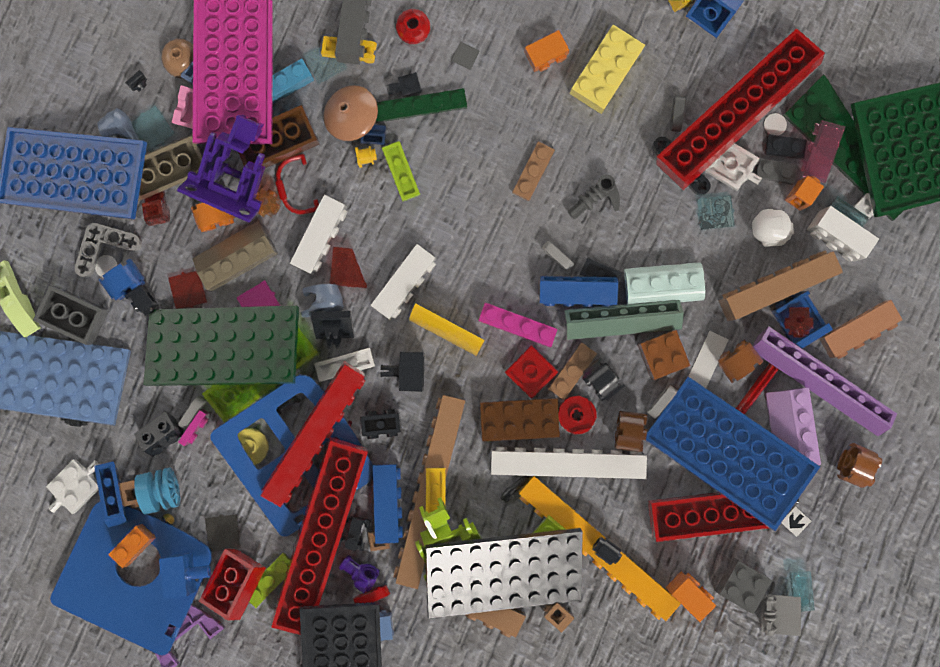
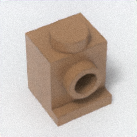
(127, 493)
(560, 621)

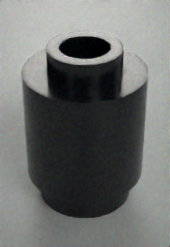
(607, 550)

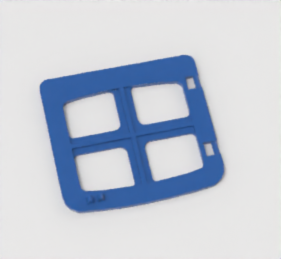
(228, 444)

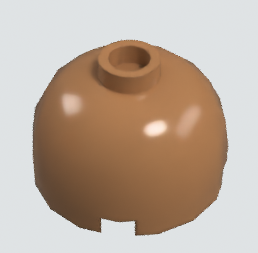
(177, 56)

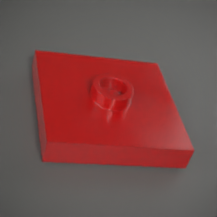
(531, 372)

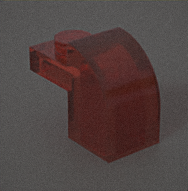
(155, 209)

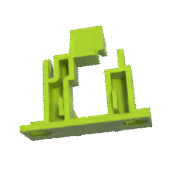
(440, 531)

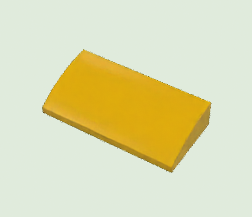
(446, 329)

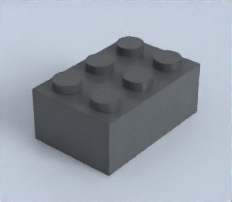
(71, 315)

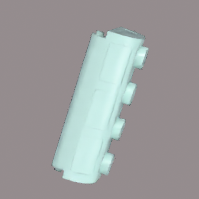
(665, 283)

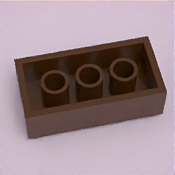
(290, 136)
(519, 419)

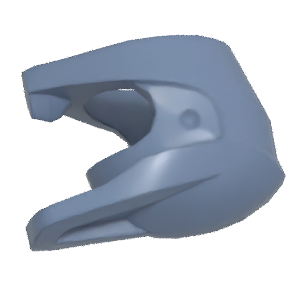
(116, 123)
(327, 298)

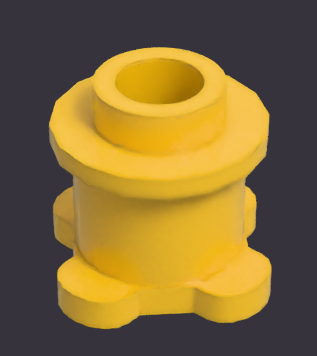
(365, 156)

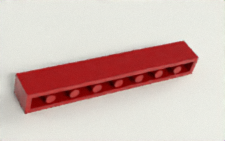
(312, 434)

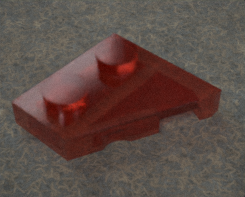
(345, 269)

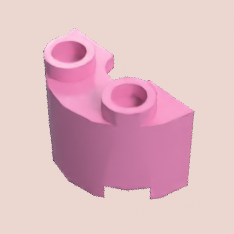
(184, 112)

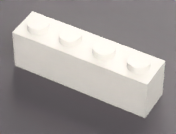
(318, 235)
(403, 282)

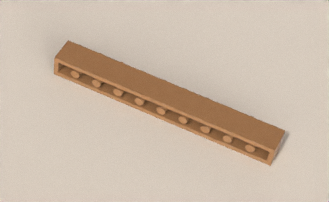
(439, 456)

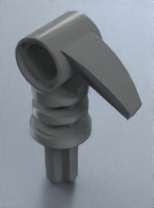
(597, 192)

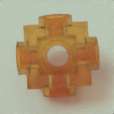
(273, 204)

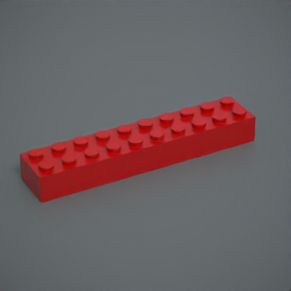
(740, 109)
(319, 532)

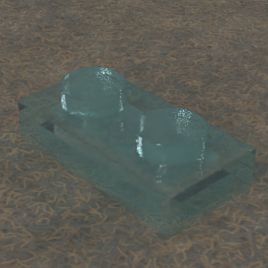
(849, 211)
(802, 587)

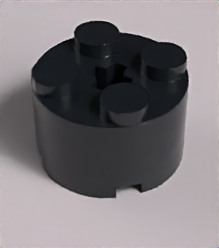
(603, 380)

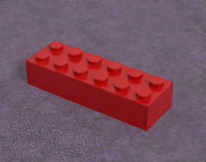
(698, 517)

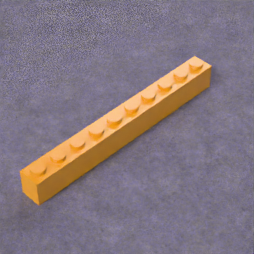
(625, 570)

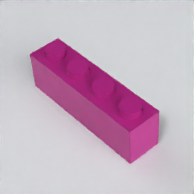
(517, 325)

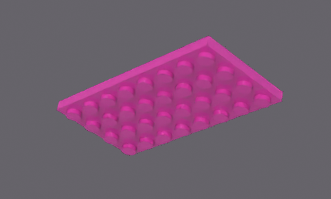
(232, 66)

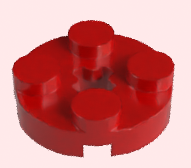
(587, 419)

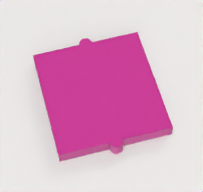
(258, 296)

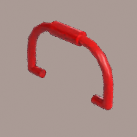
(281, 190)

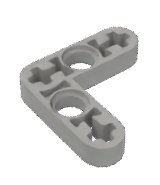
(103, 237)

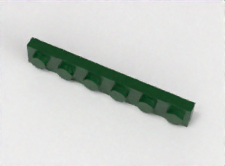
(421, 105)

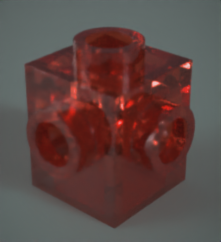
(798, 321)

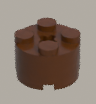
(630, 431)

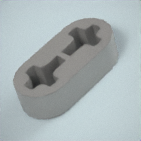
(555, 254)
(662, 401)
(198, 404)

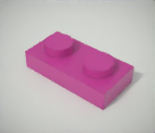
(190, 434)

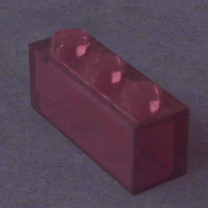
(822, 150)

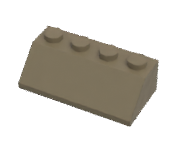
(169, 165)
(234, 256)

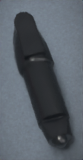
(510, 491)

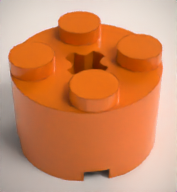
(208, 217)

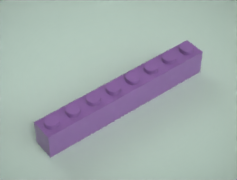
(824, 382)

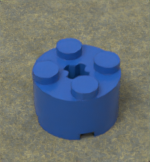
(122, 279)

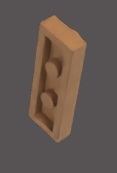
(533, 171)
(572, 371)

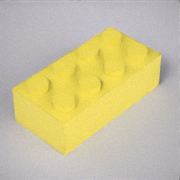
(607, 69)

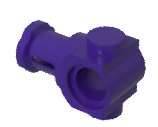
(362, 575)

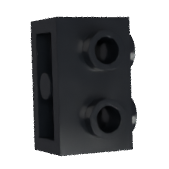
(375, 425)
(159, 434)

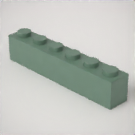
(623, 319)

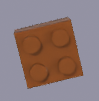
(663, 355)

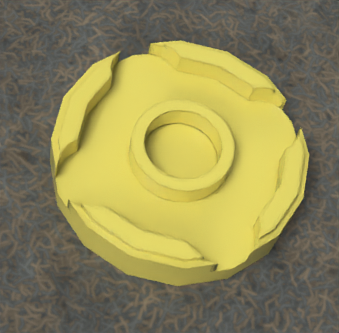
(254, 443)

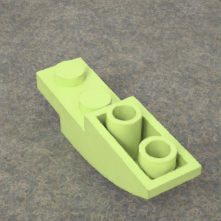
(14, 303)

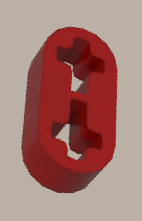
(373, 595)

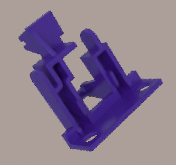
(212, 170)

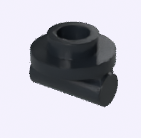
(137, 81)

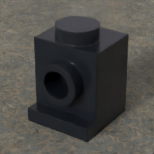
(142, 300)

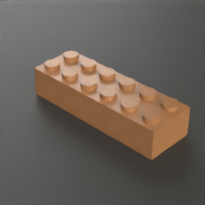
(782, 285)

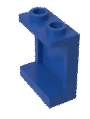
(801, 299)

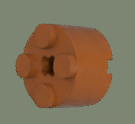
(739, 361)
(858, 465)

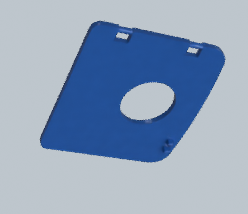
(97, 593)

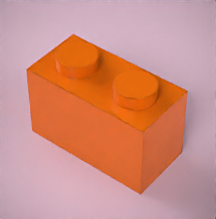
(546, 51)
(804, 192)
(132, 546)

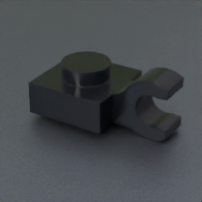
(407, 85)

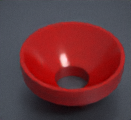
(415, 35)

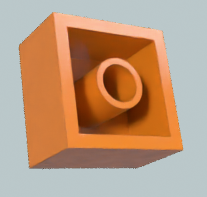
(695, 600)

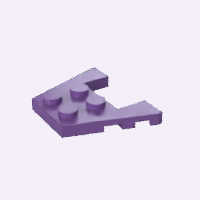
(195, 616)

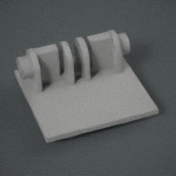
(781, 615)

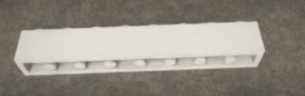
(568, 463)

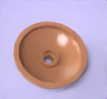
(356, 119)

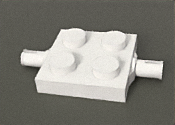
(735, 167)
(73, 486)

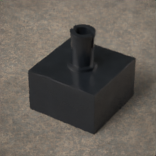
(409, 371)

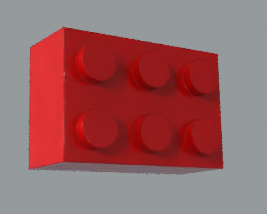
(232, 584)

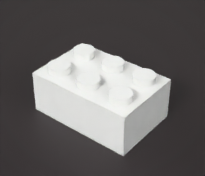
(842, 234)

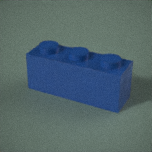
(110, 494)

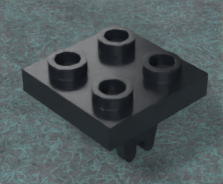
(332, 326)

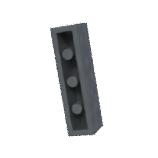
(352, 31)

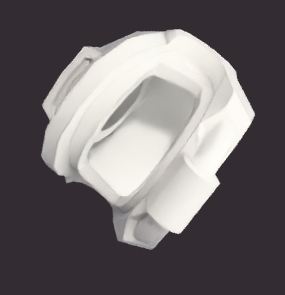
(772, 227)

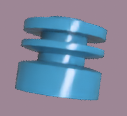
(157, 491)

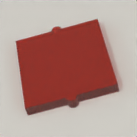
(187, 290)

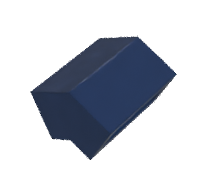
(376, 135)

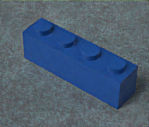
(578, 290)
(386, 503)

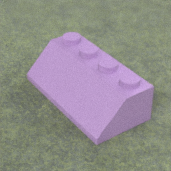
(793, 420)

